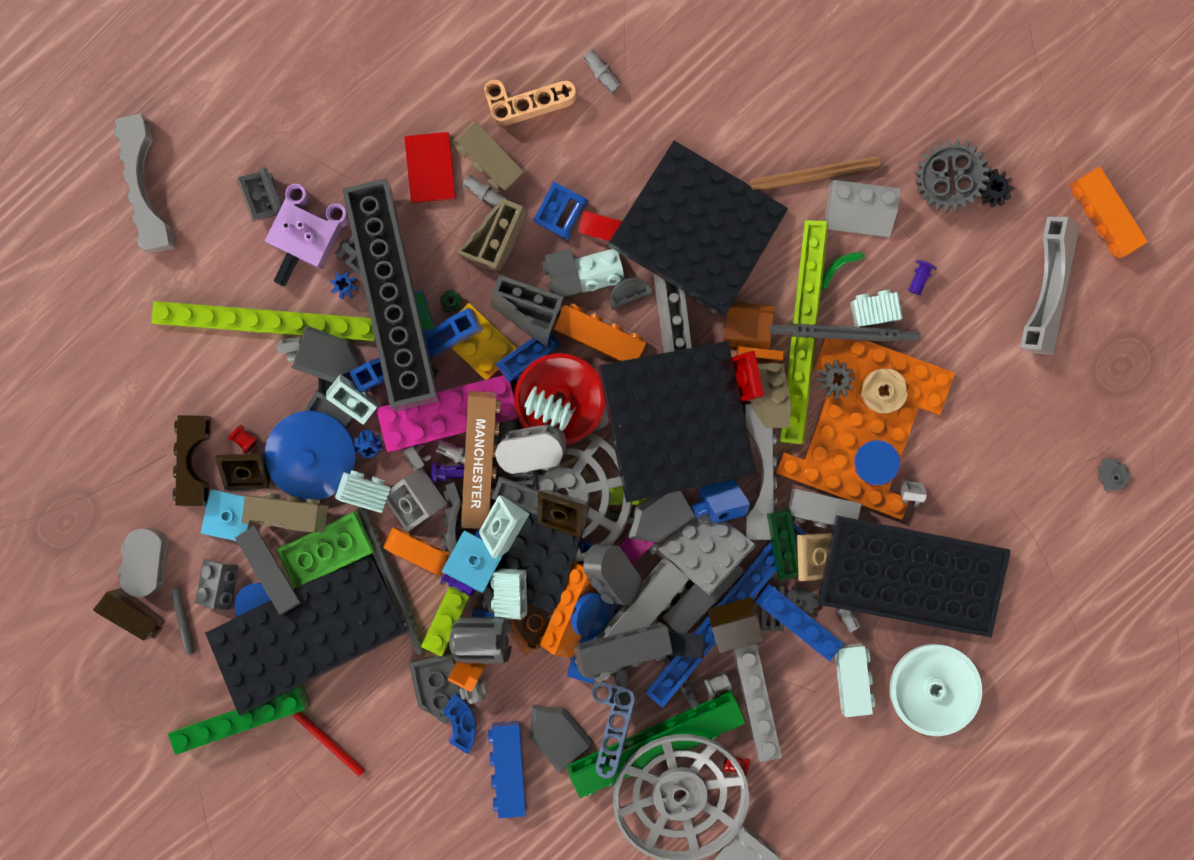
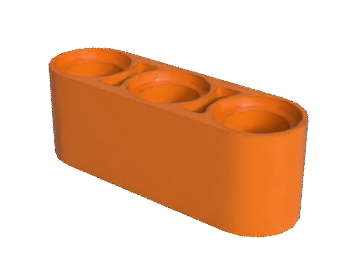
(416, 551)

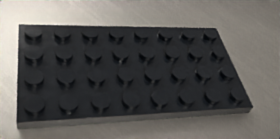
(913, 576)
(335, 623)

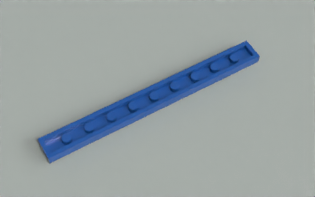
(746, 586)

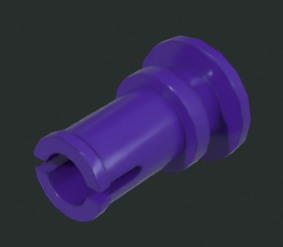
(921, 276)
(446, 472)
(457, 584)

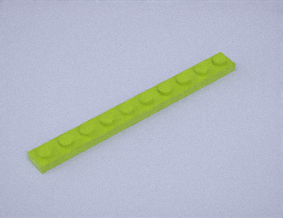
(806, 312)
(260, 320)

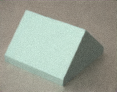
(502, 526)

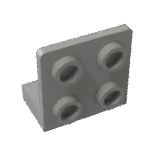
(747, 847)

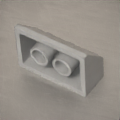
(861, 208)

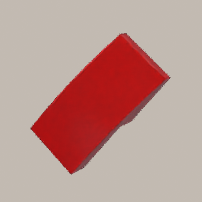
(598, 225)

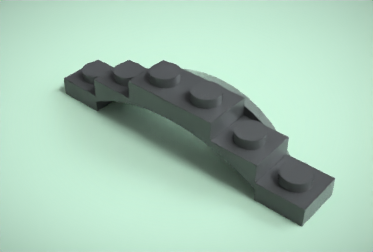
(450, 539)

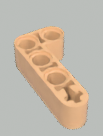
(531, 98)

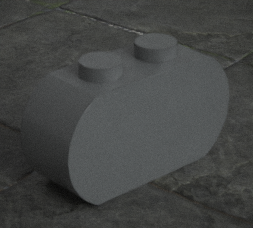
(612, 574)

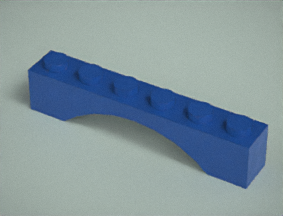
(443, 337)

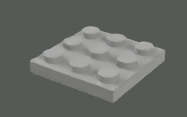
(706, 551)

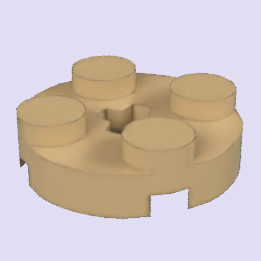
(871, 394)

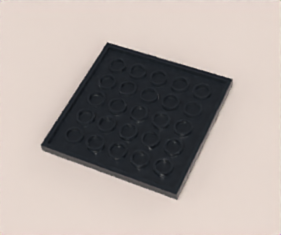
(698, 227)
(676, 420)

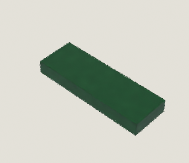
(783, 543)

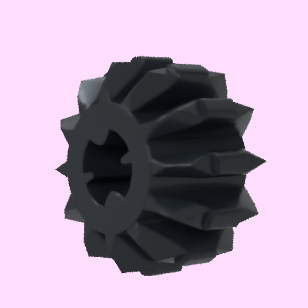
(1001, 194)

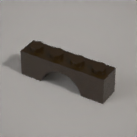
(190, 432)

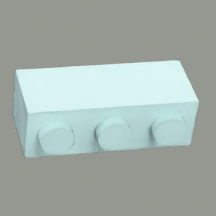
(854, 680)

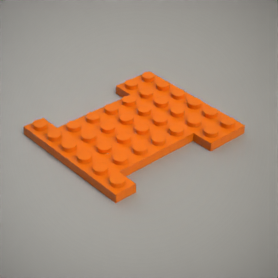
(849, 423)

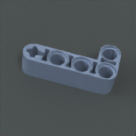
(610, 731)

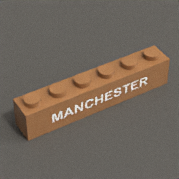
(478, 458)

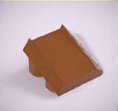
(749, 325)
(530, 629)

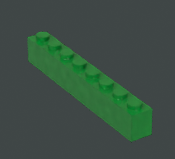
(715, 718)

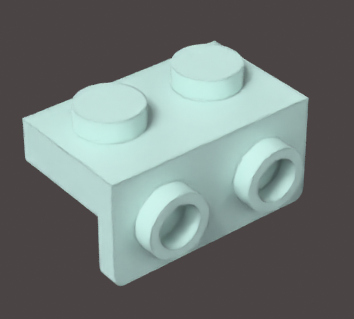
(599, 270)

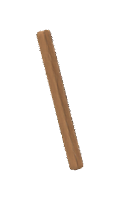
(816, 173)

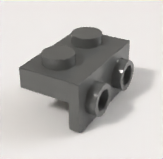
(260, 195)
(216, 584)

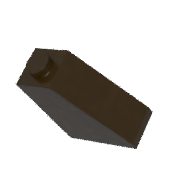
(129, 614)

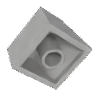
(414, 499)

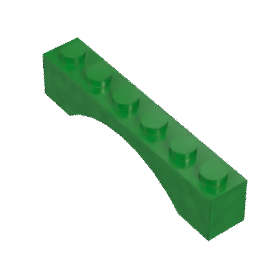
(230, 723)

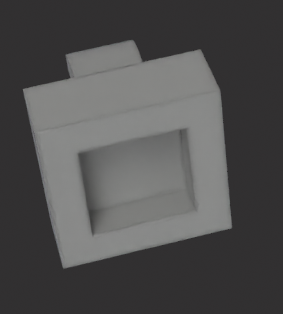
(289, 347)
(414, 459)
(912, 491)

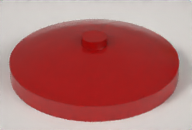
(567, 379)

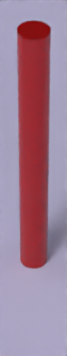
(329, 743)

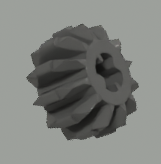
(843, 382)

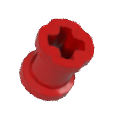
(243, 439)
(727, 765)

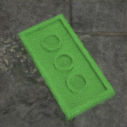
(326, 551)

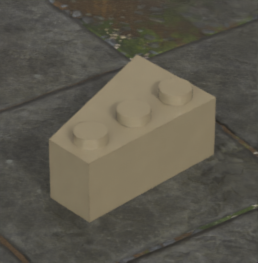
(487, 156)
(495, 237)
(775, 405)
(285, 513)

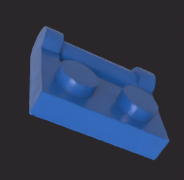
(553, 208)

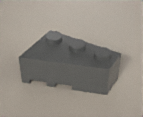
(527, 307)

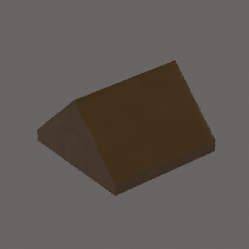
(243, 471)
(562, 512)
(735, 625)

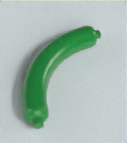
(831, 270)

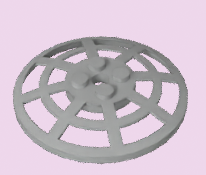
(579, 488)
(681, 808)

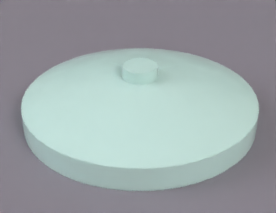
(935, 689)

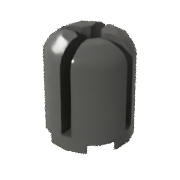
(480, 640)

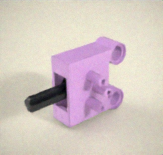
(303, 234)

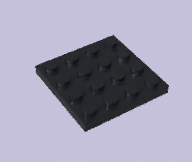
(546, 557)

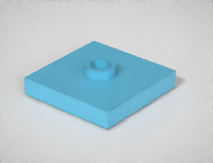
(224, 515)
(471, 562)

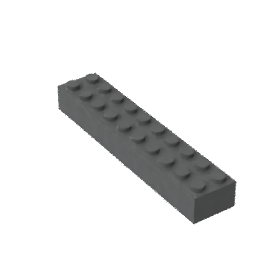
(390, 295)

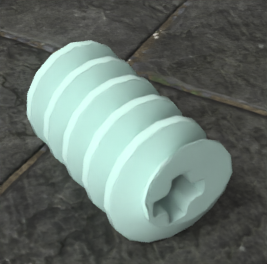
(548, 409)

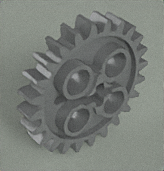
(973, 172)

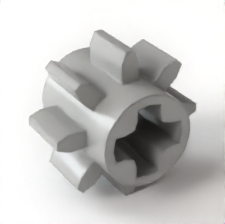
(477, 693)

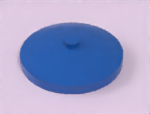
(309, 454)

